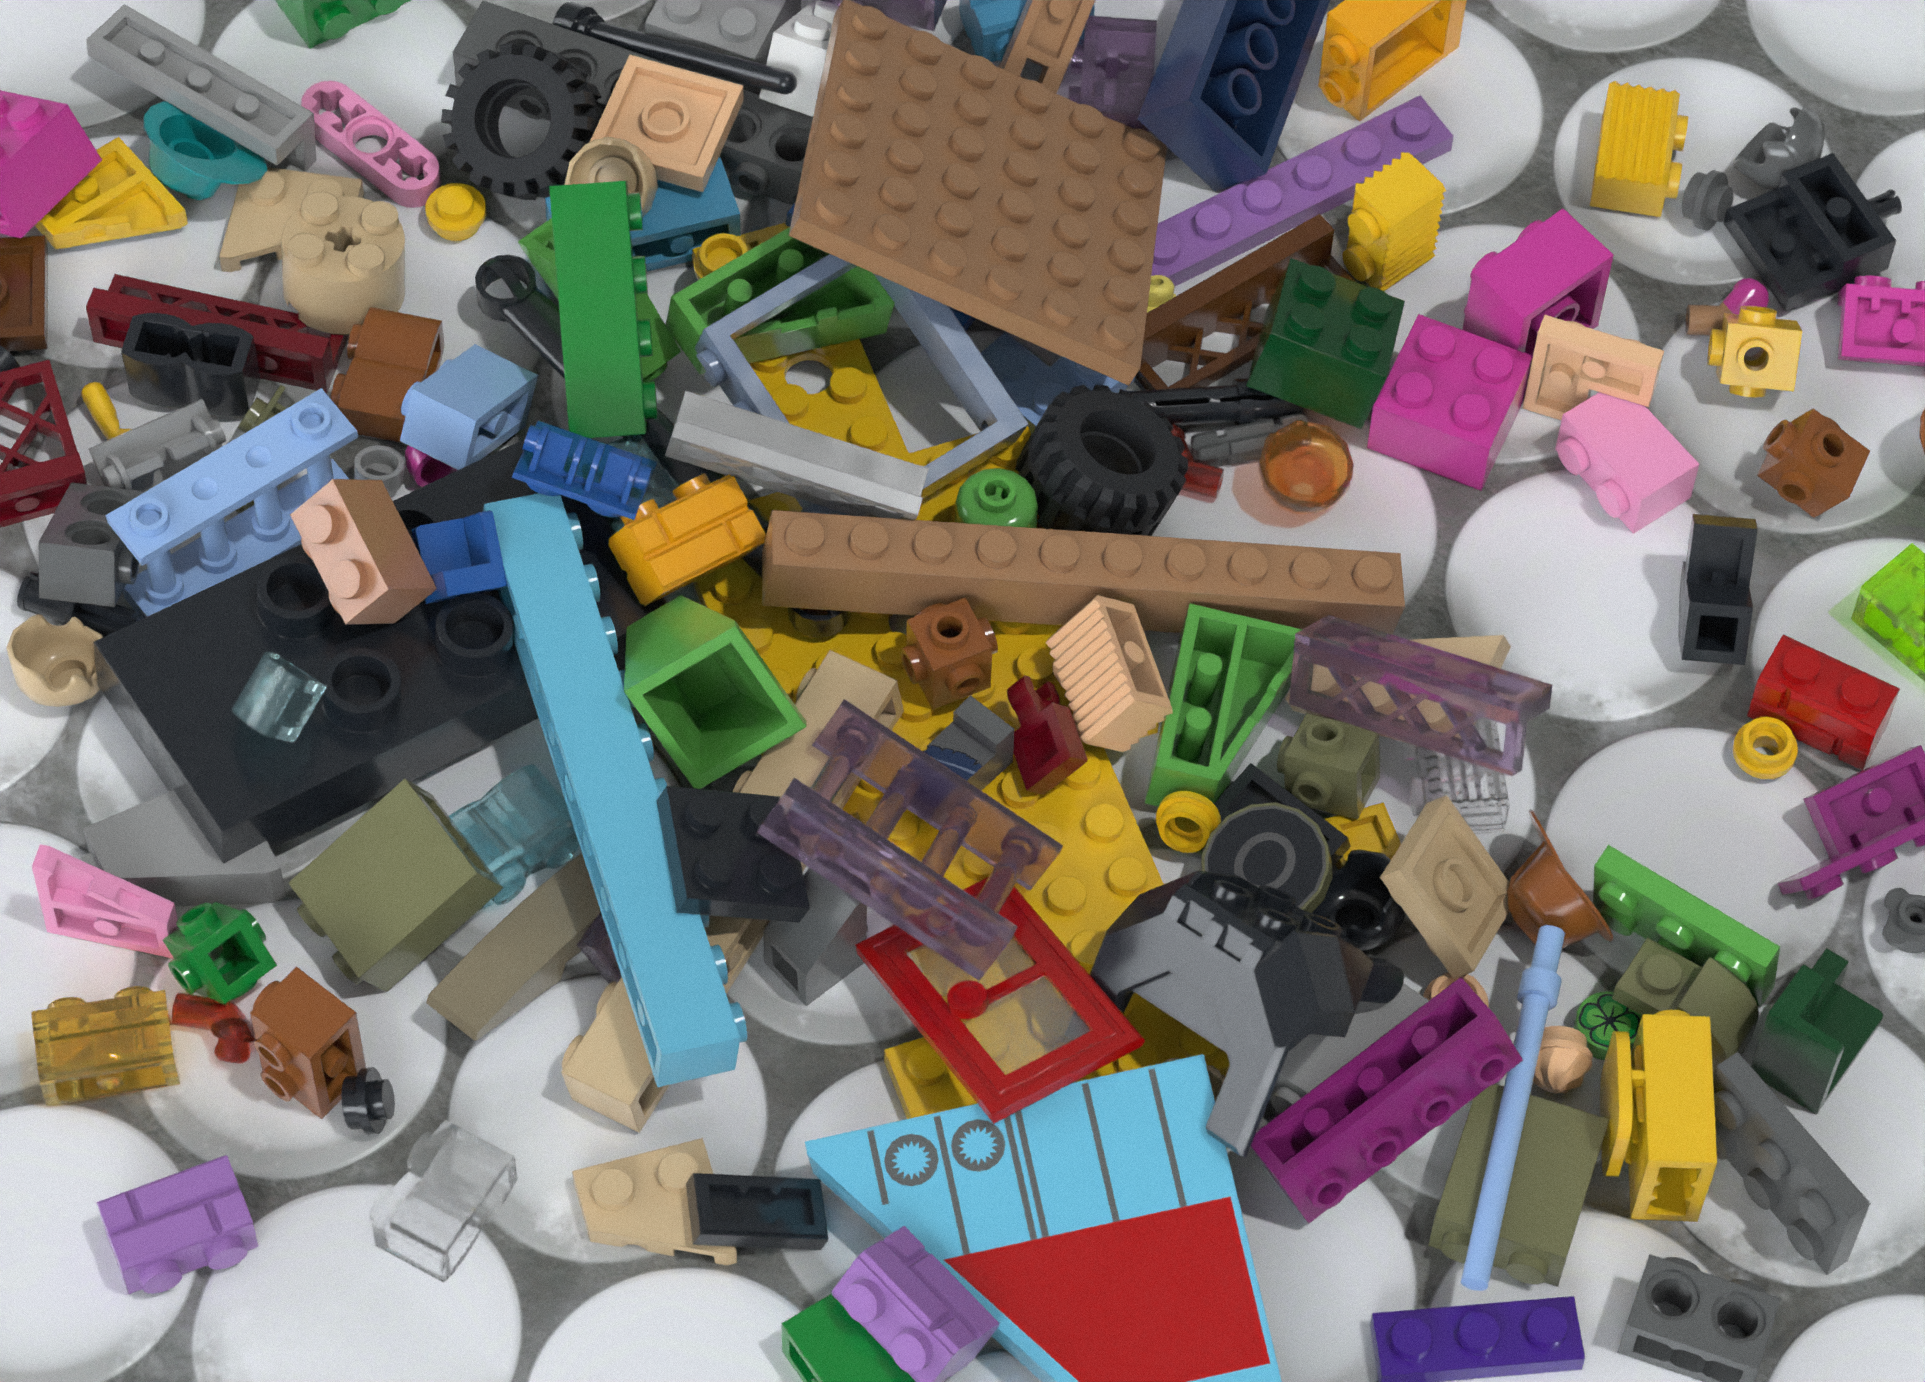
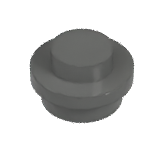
(1707, 199)

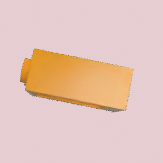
(1384, 46)

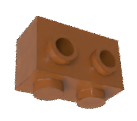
(306, 1041)

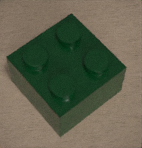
(1326, 343)

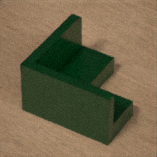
(1814, 1033)

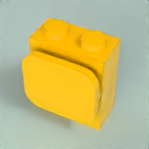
(1661, 1115)

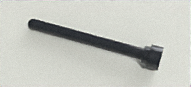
(588, 22)

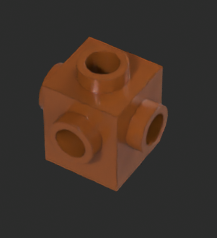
(1812, 462)
(949, 652)

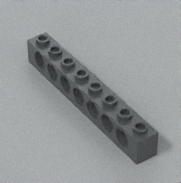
(763, 146)

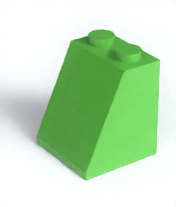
(705, 690)

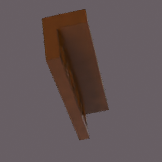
(1221, 300)

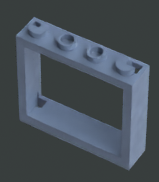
(934, 328)

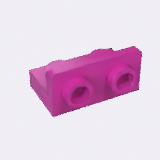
(1882, 322)

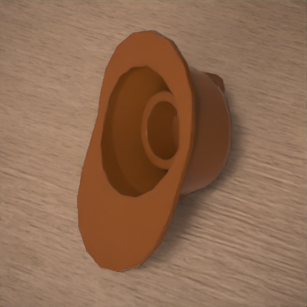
(1548, 895)

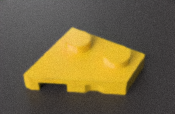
(112, 203)

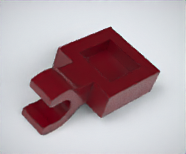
(1048, 740)

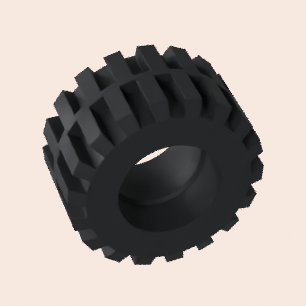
(480, 104)
(1103, 463)

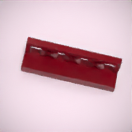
(284, 345)

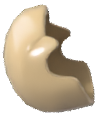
(615, 160)
(53, 661)

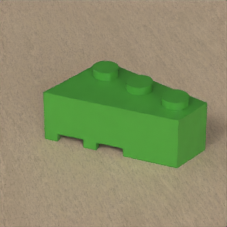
(834, 314)
(1222, 695)

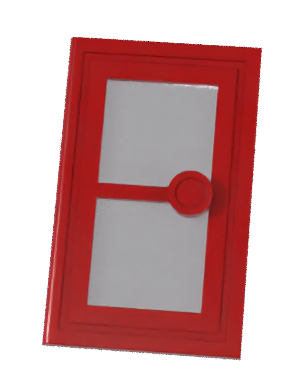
(1019, 1029)

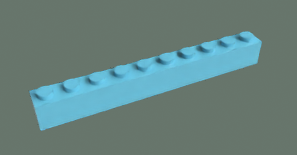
(612, 793)

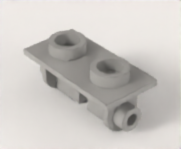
(158, 448)

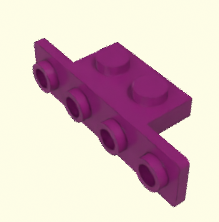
(1865, 821)

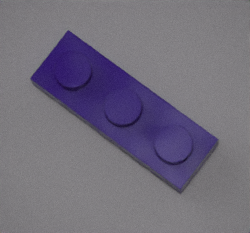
(1477, 1341)

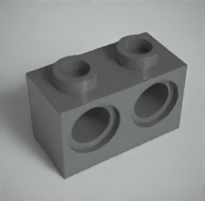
(81, 552)
(1694, 1341)

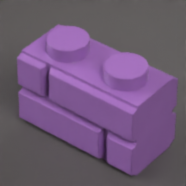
(178, 1226)
(915, 1308)

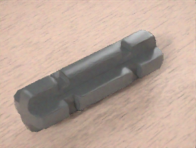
(1238, 442)

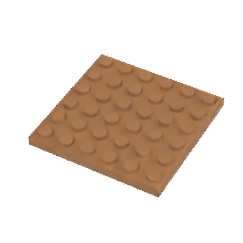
(982, 191)

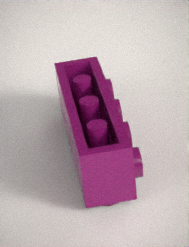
(1385, 1099)

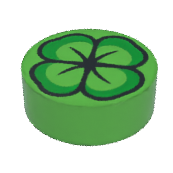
(1601, 1016)

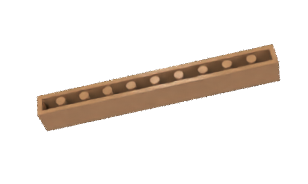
(1055, 573)

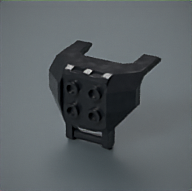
(1242, 975)

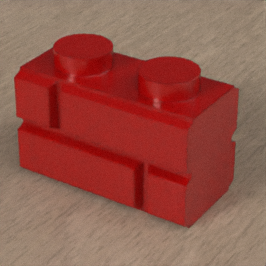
(1824, 701)

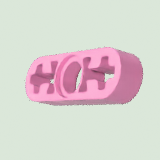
(376, 167)

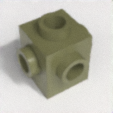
(1331, 765)

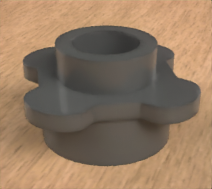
(1899, 928)

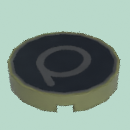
(1274, 849)

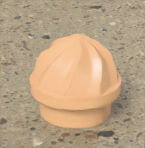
(1562, 1059)

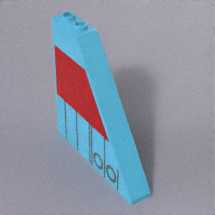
(1080, 1224)

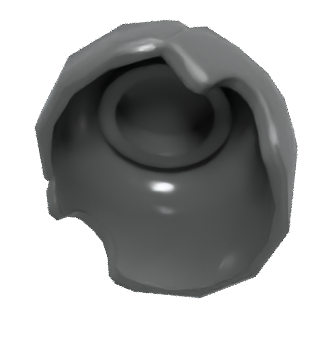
(1782, 148)

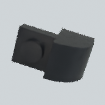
(1716, 590)

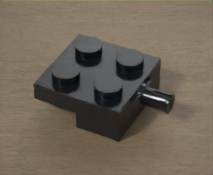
(1814, 232)

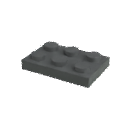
(1785, 1167)

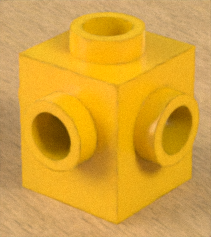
(1771, 367)

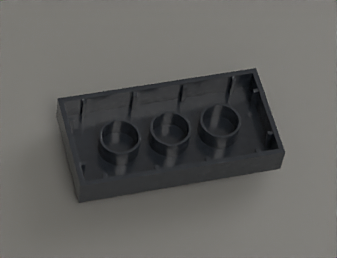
(394, 693)

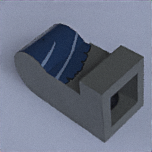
(975, 744)

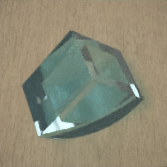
(278, 698)

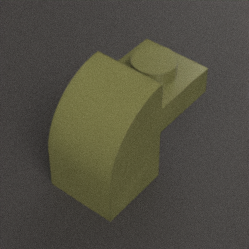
(1668, 981)

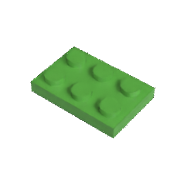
(1646, 903)

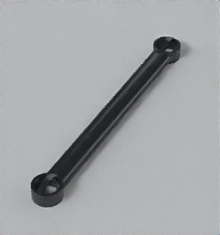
(539, 324)

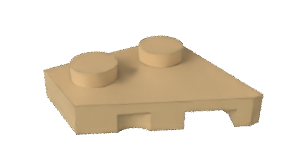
(646, 1201)

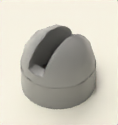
(382, 464)

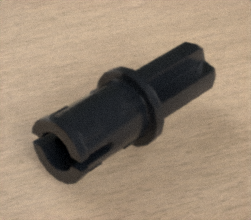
(97, 617)

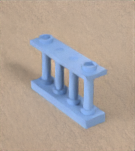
(219, 485)

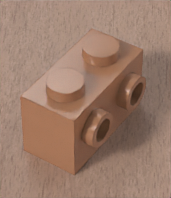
(363, 551)

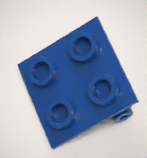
(584, 470)

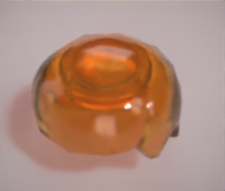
(1305, 467)

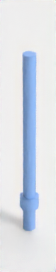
(1537, 994)

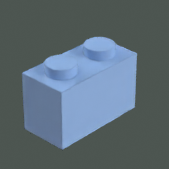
(467, 407)

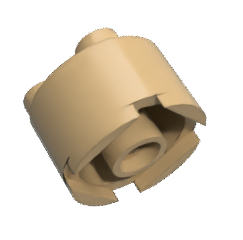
(342, 260)

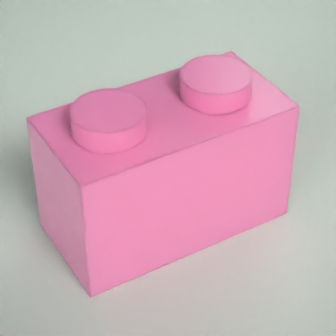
(1626, 459)

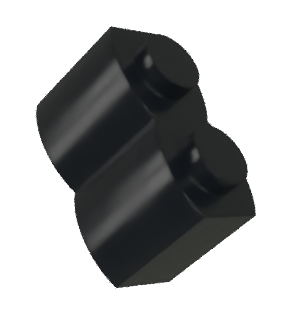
(181, 363)

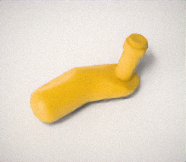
(102, 409)

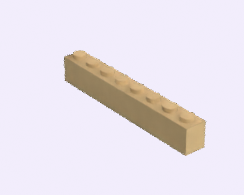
(609, 1063)

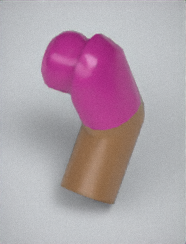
(1703, 318)

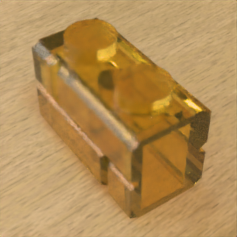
(105, 1046)

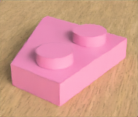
(100, 906)

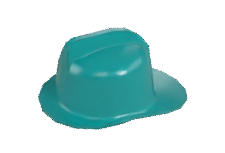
(194, 155)

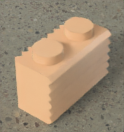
(1109, 674)

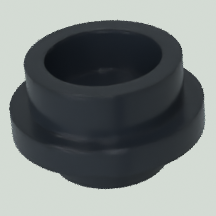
(367, 1101)

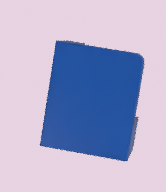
(461, 556)

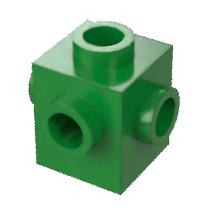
(235, 947)

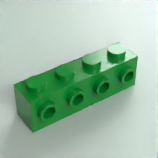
(599, 309)

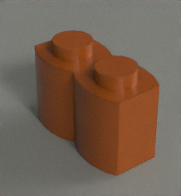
(387, 359)

